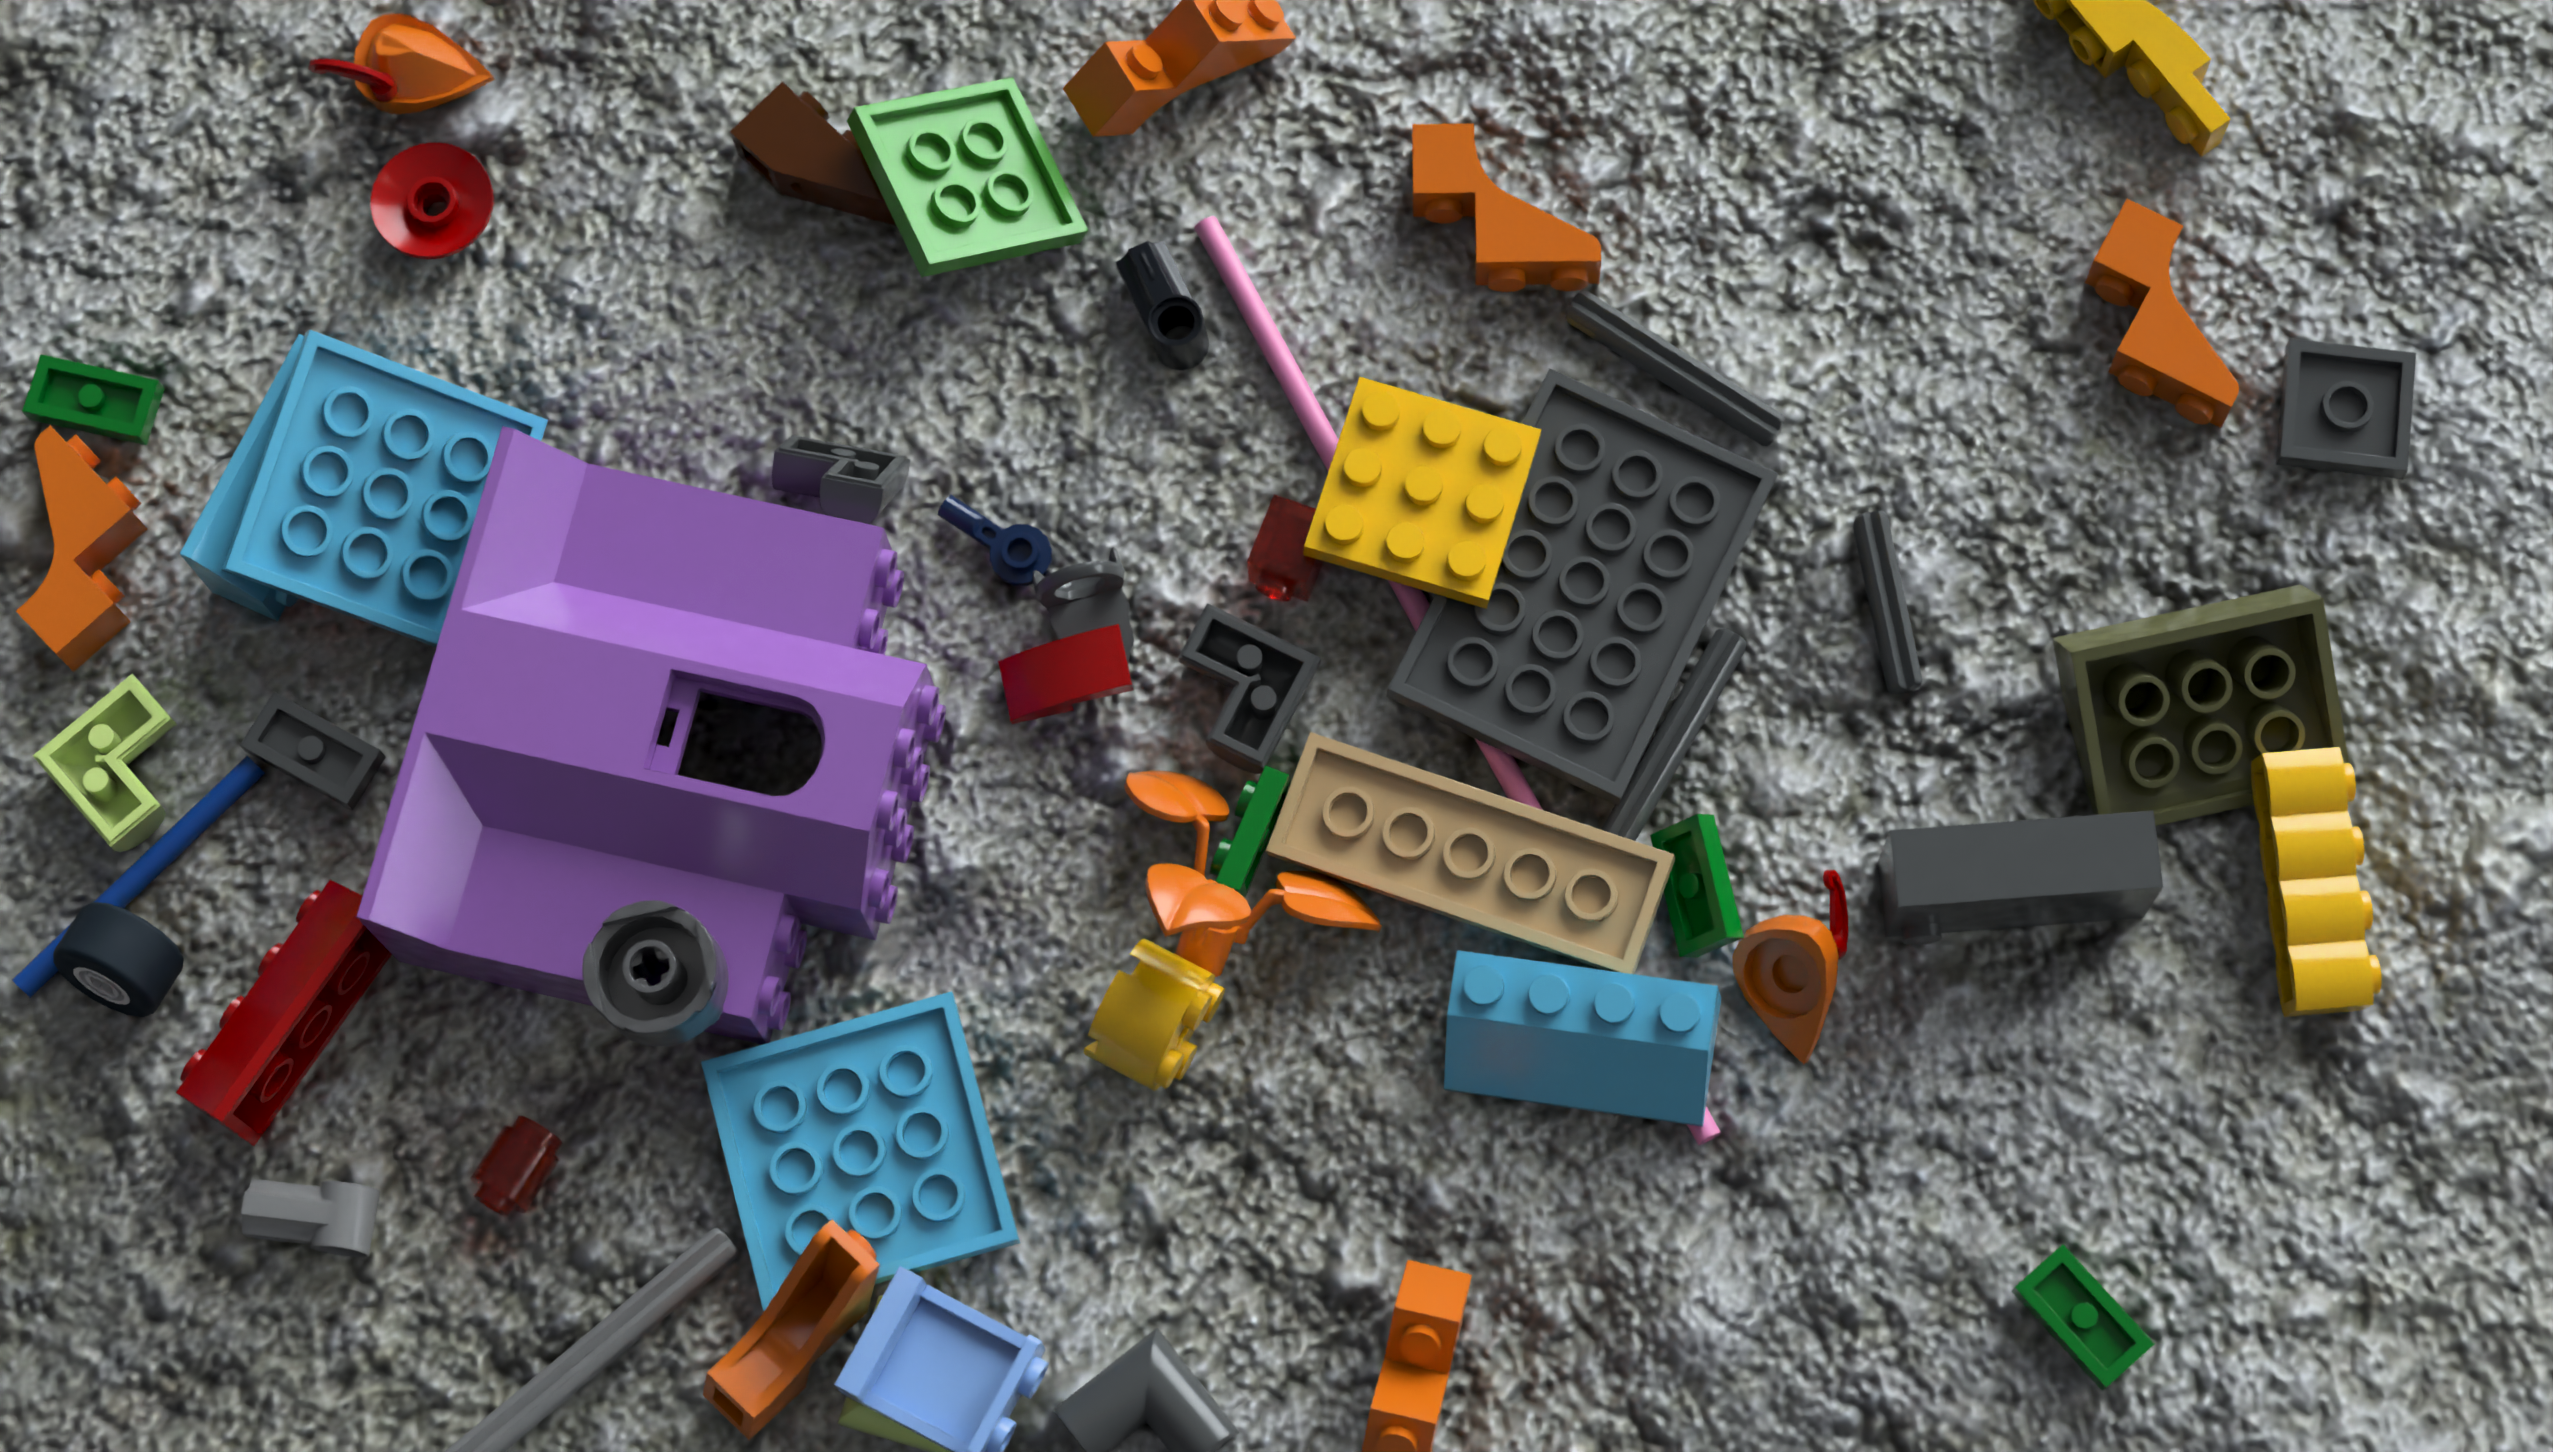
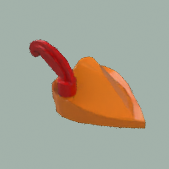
(408, 66)
(1791, 970)

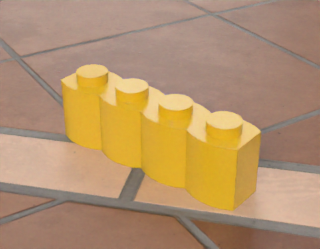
(2312, 882)

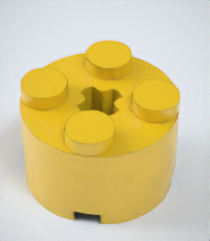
(1152, 1016)

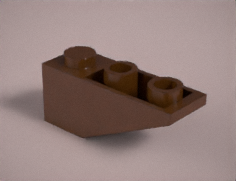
(806, 156)

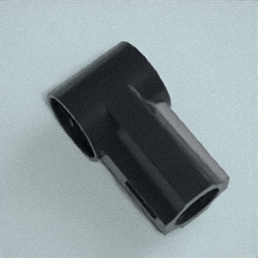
(1164, 304)

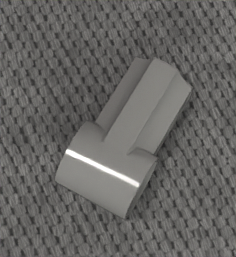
(328, 1218)

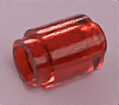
(516, 1166)

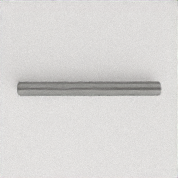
(600, 1345)

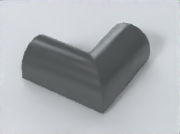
(846, 478)
(1265, 680)
(1151, 1387)

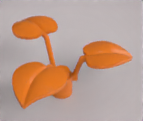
(1211, 912)

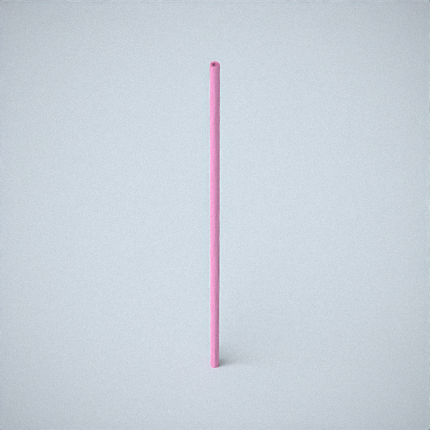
(1325, 442)

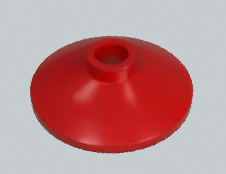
(427, 176)

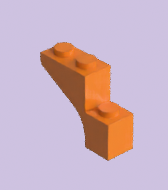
(1187, 49)
(1512, 238)
(2163, 345)
(89, 528)
(807, 1315)
(1417, 1359)

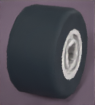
(118, 959)

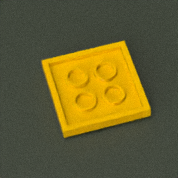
(1422, 492)

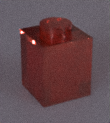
(1277, 554)

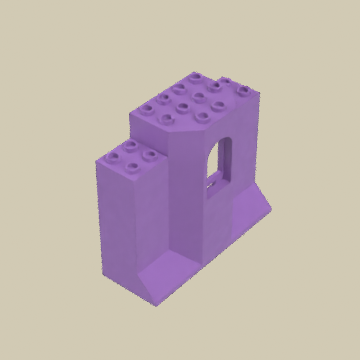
(536, 754)

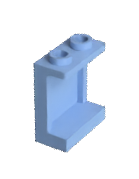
(942, 1368)

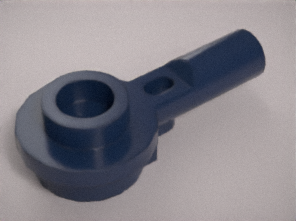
(1013, 550)

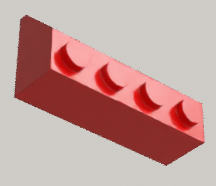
(286, 1016)

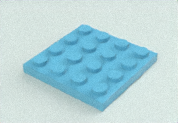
(370, 487)
(865, 1130)

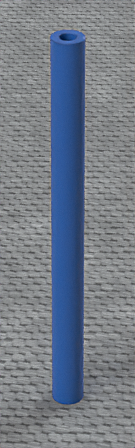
(153, 861)

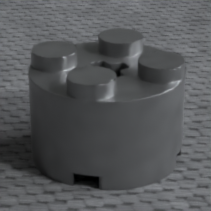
(624, 957)

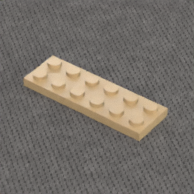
(1471, 855)

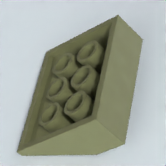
(2191, 696)

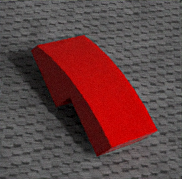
(1064, 673)

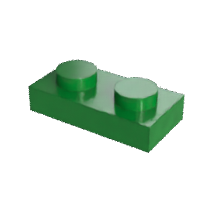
(93, 399)
(1259, 808)
(1698, 887)
(2082, 1317)

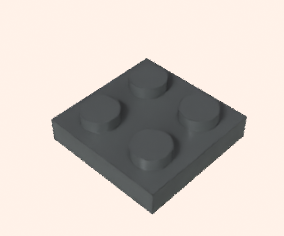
(2346, 408)

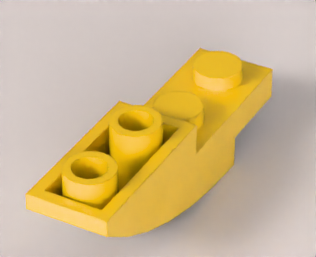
(2158, 59)

